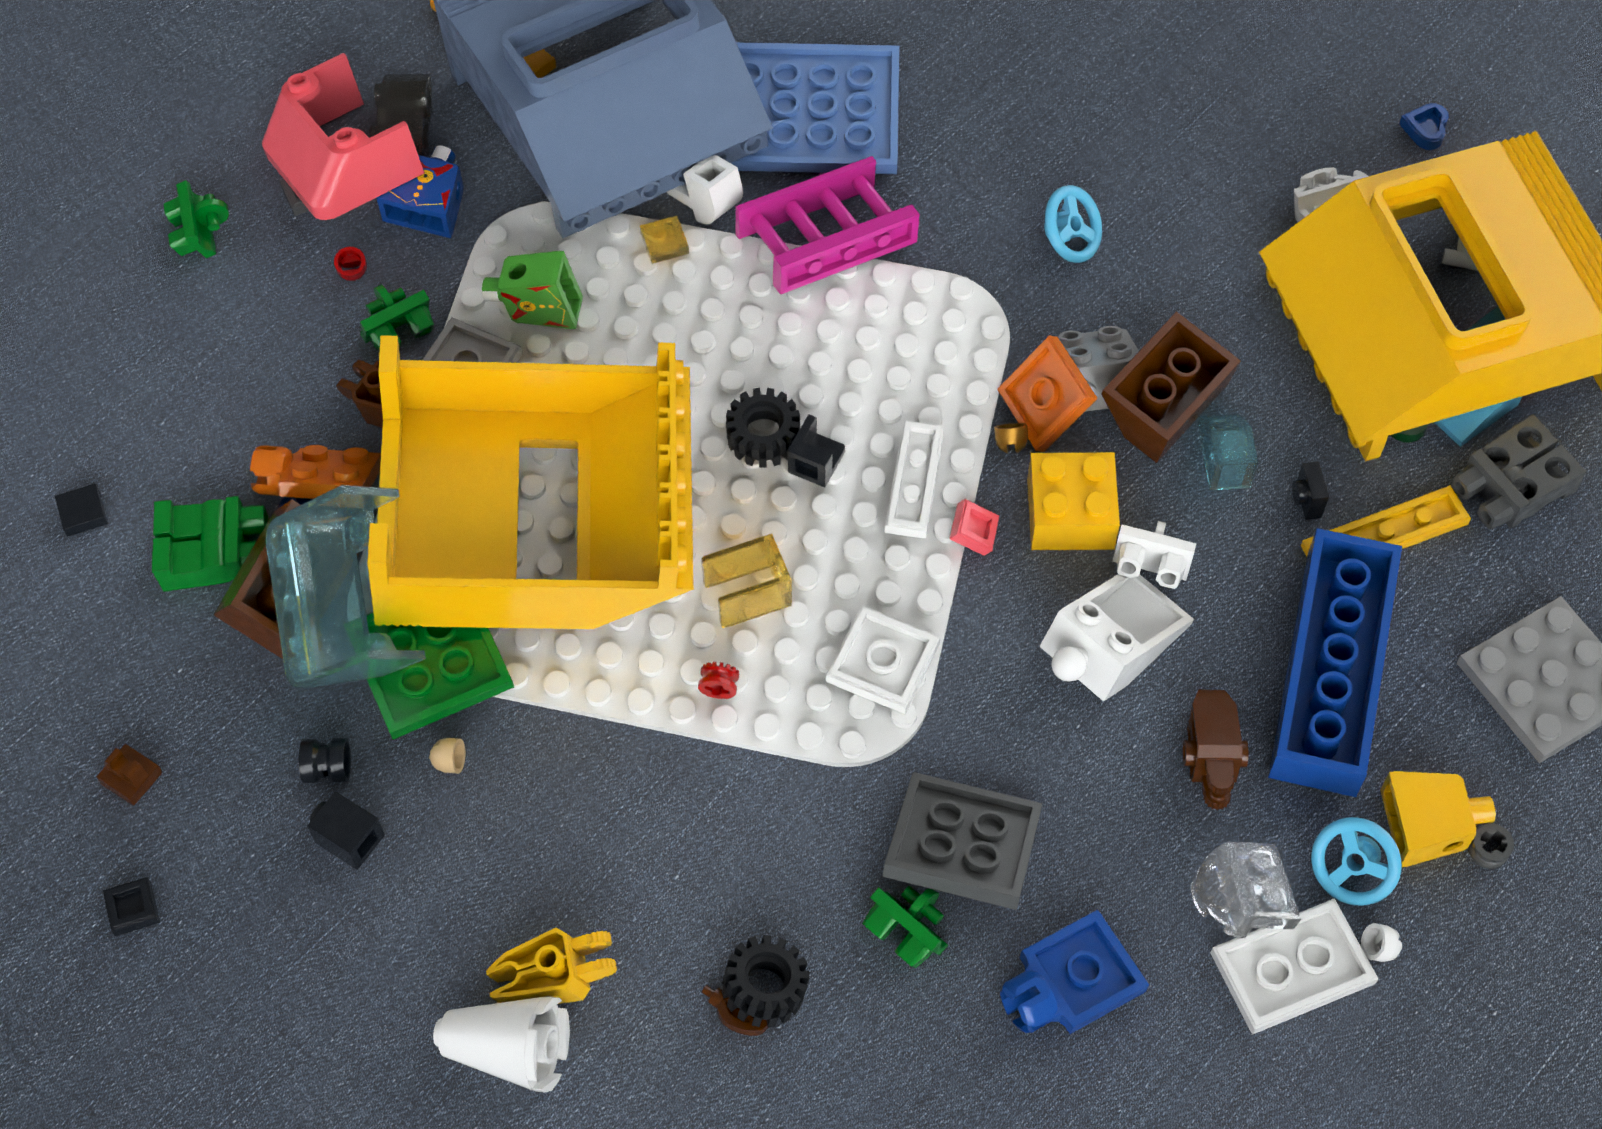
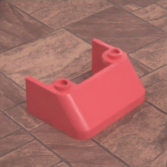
(341, 169)

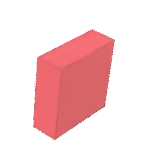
(974, 527)

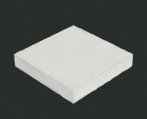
(883, 659)

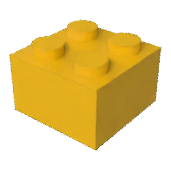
(1073, 501)

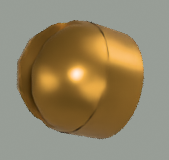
(1011, 434)

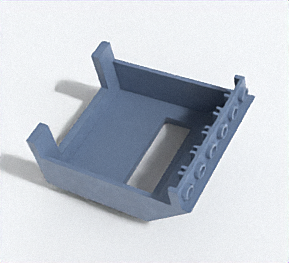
(614, 122)

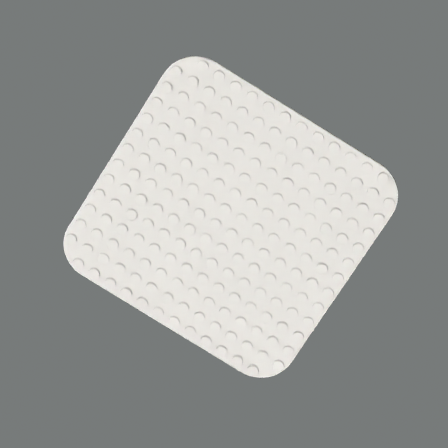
(847, 349)

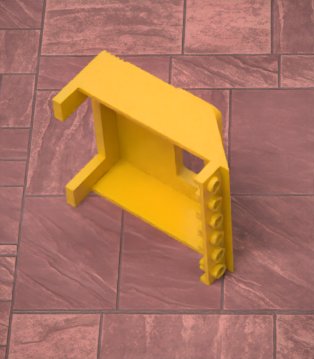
(1382, 328)
(453, 453)

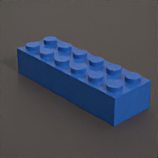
(1336, 663)

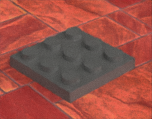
(963, 840)

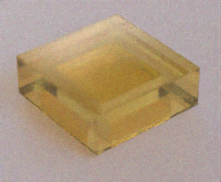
(664, 239)

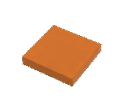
(1047, 393)

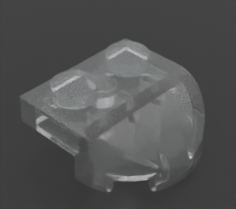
(1245, 889)

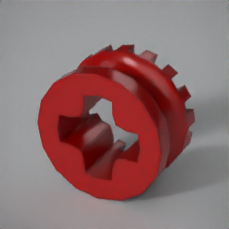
(718, 680)

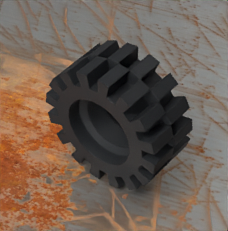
(756, 408)
(760, 1004)

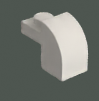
(710, 189)

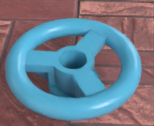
(1068, 223)
(1367, 849)

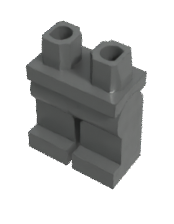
(1518, 474)

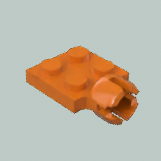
(311, 470)

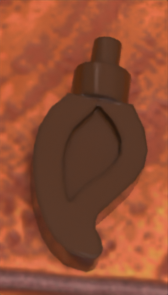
(730, 1018)

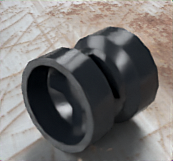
(324, 760)

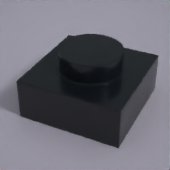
(1310, 490)

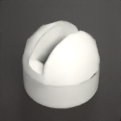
(1381, 936)

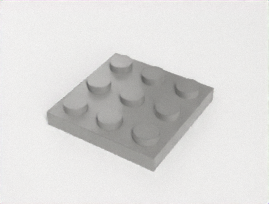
(1542, 678)

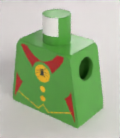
(537, 290)

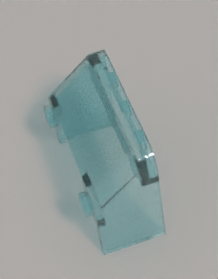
(321, 590)

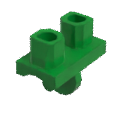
(199, 219)
(412, 311)
(889, 912)

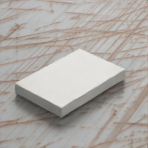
(1296, 970)

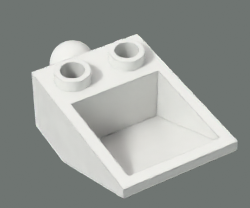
(1113, 634)

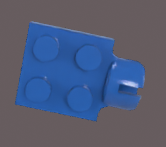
(1073, 977)

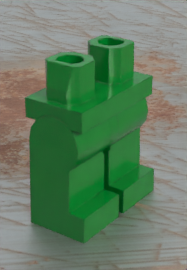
(203, 541)

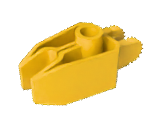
(551, 967)

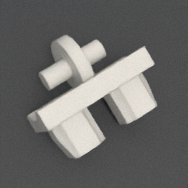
(1154, 553)

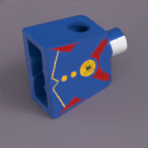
(430, 200)

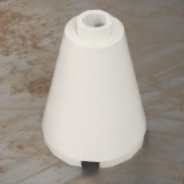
(508, 1040)

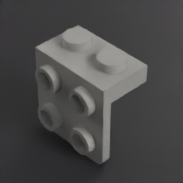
(1099, 356)

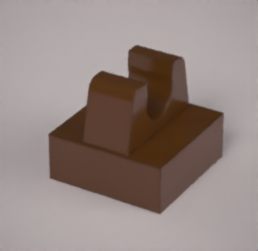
(128, 774)

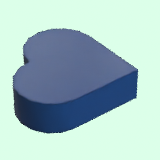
(1426, 125)

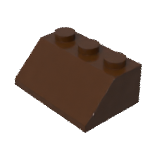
(1168, 385)

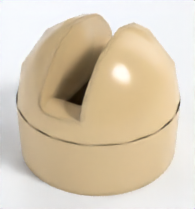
(448, 755)

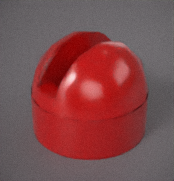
(349, 258)

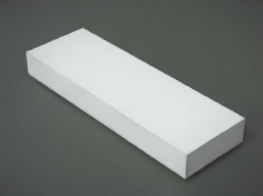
(914, 479)

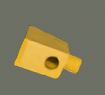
(1432, 814)

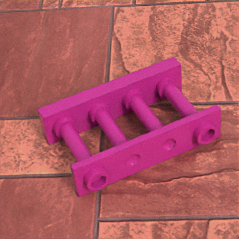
(834, 252)

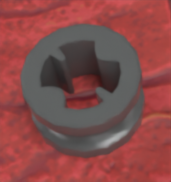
(1496, 858)

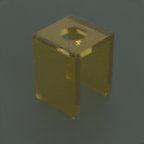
(742, 561)

